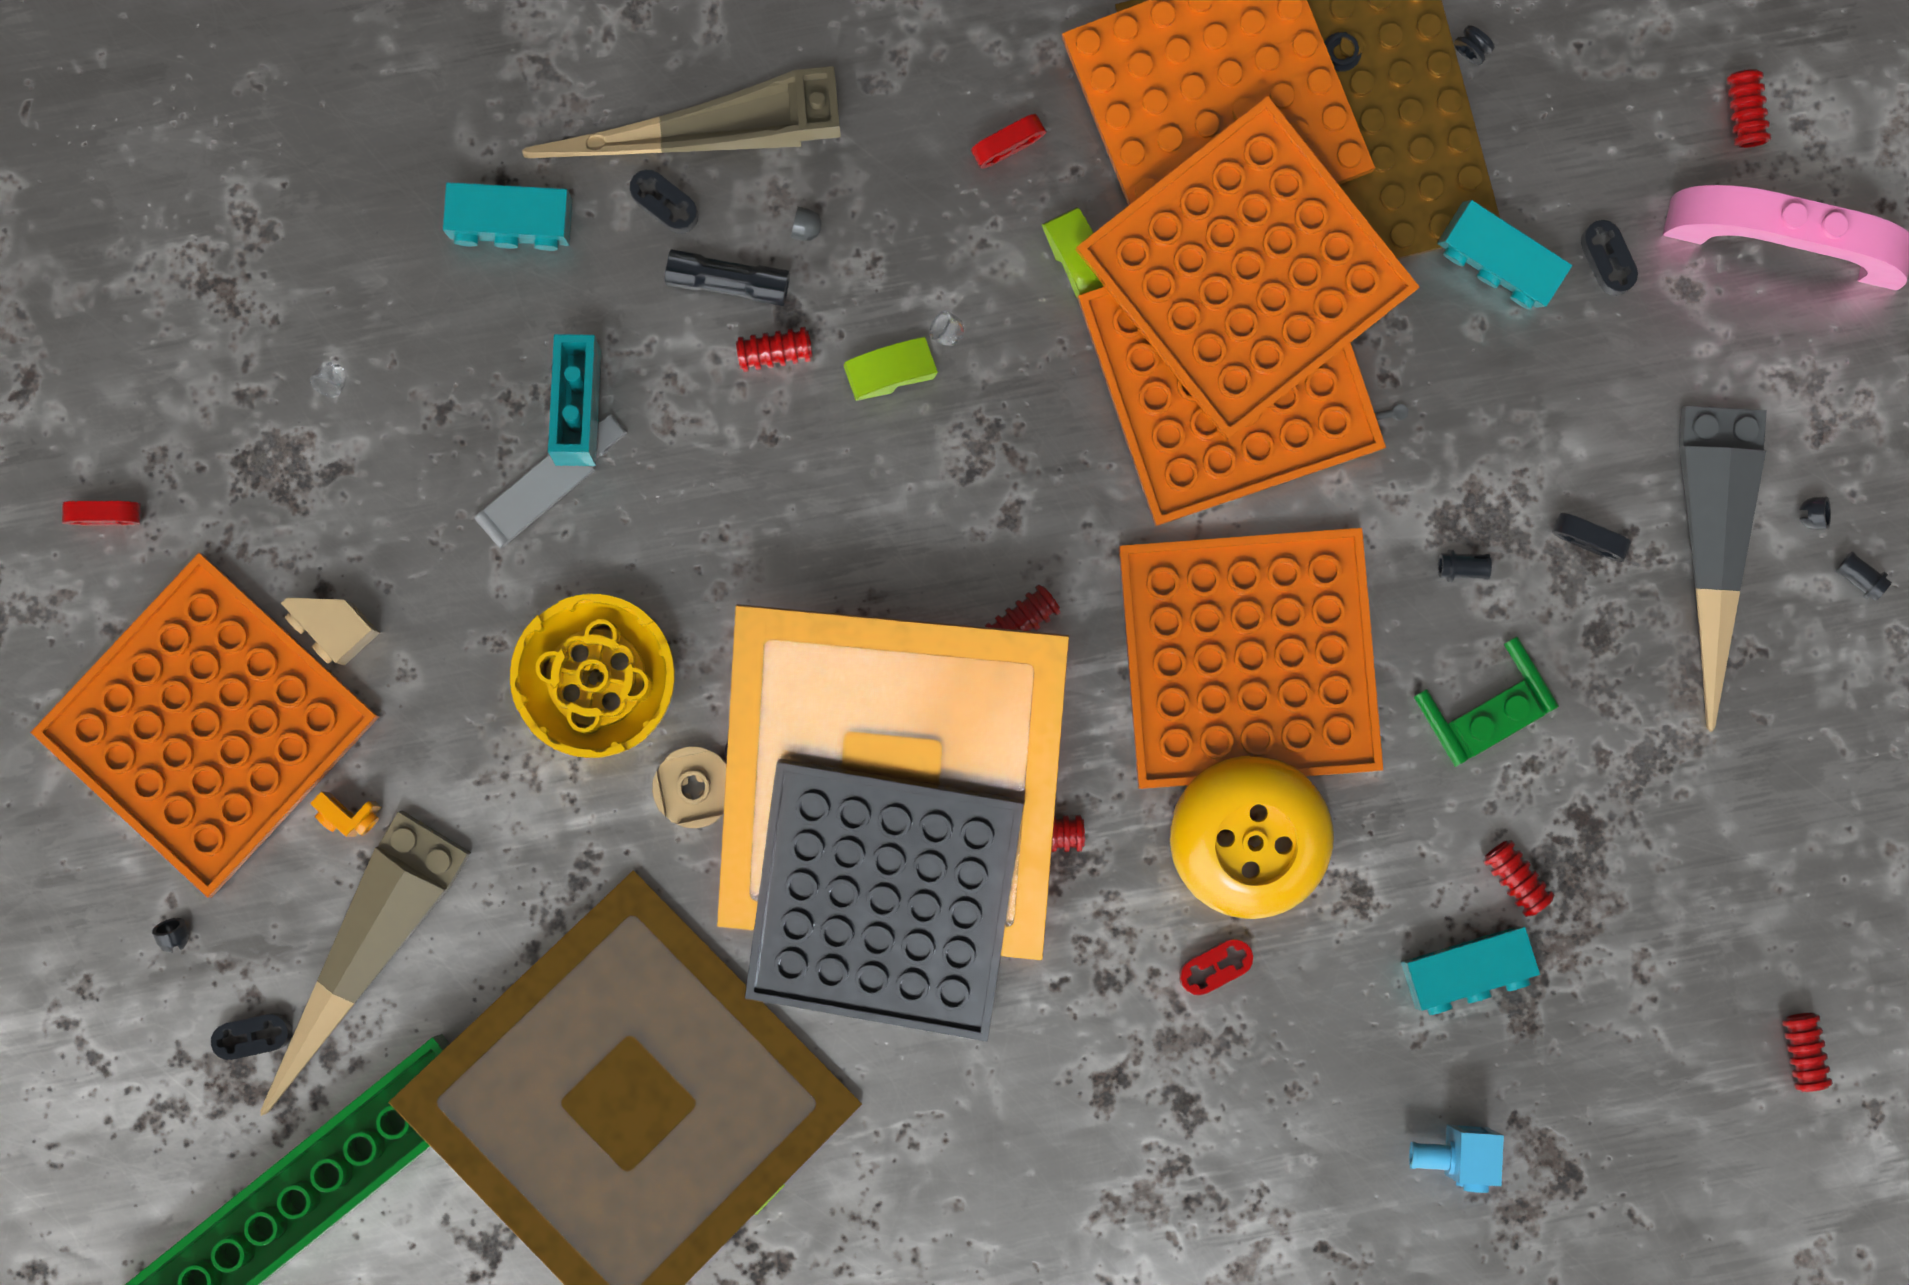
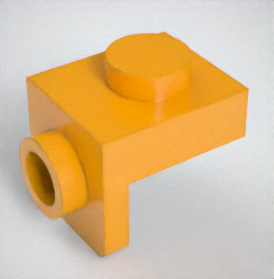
(335, 815)

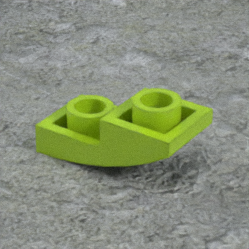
(1064, 235)
(889, 367)

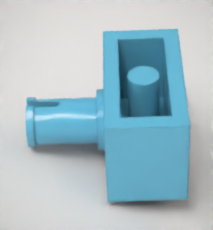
(1470, 1157)

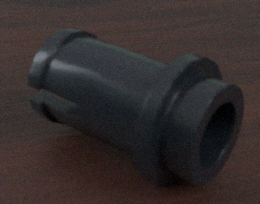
(1464, 566)
(1864, 576)

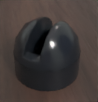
(1818, 513)
(171, 934)

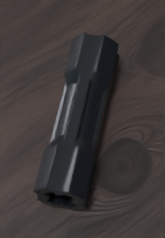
(753, 282)

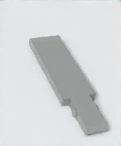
(541, 490)

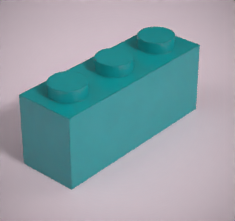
(507, 215)
(1503, 255)
(574, 400)
(1470, 970)

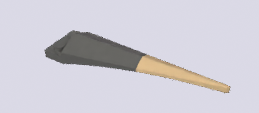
(1722, 479)

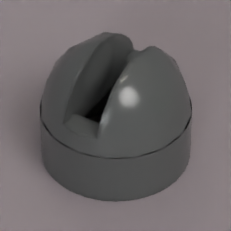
(806, 225)

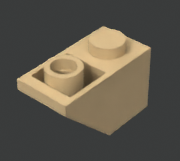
(334, 625)

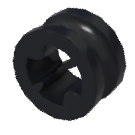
(1474, 45)

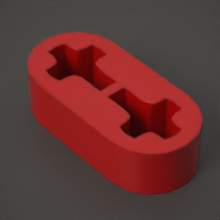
(1008, 141)
(101, 513)
(1221, 975)

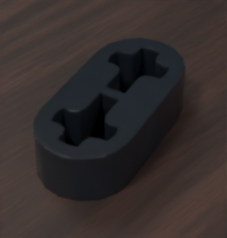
(669, 193)
(1600, 261)
(1591, 537)
(253, 1046)

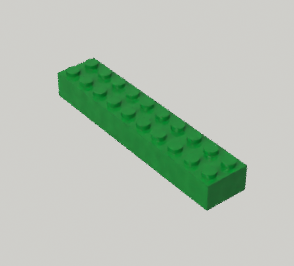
(302, 1191)

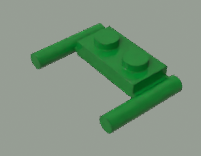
(1495, 717)

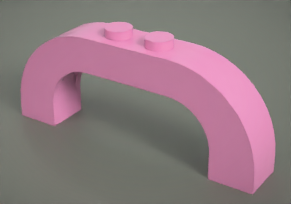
(1794, 222)

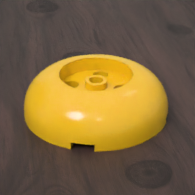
(545, 667)
(1223, 800)

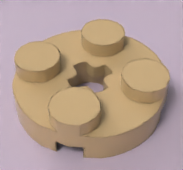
(674, 774)

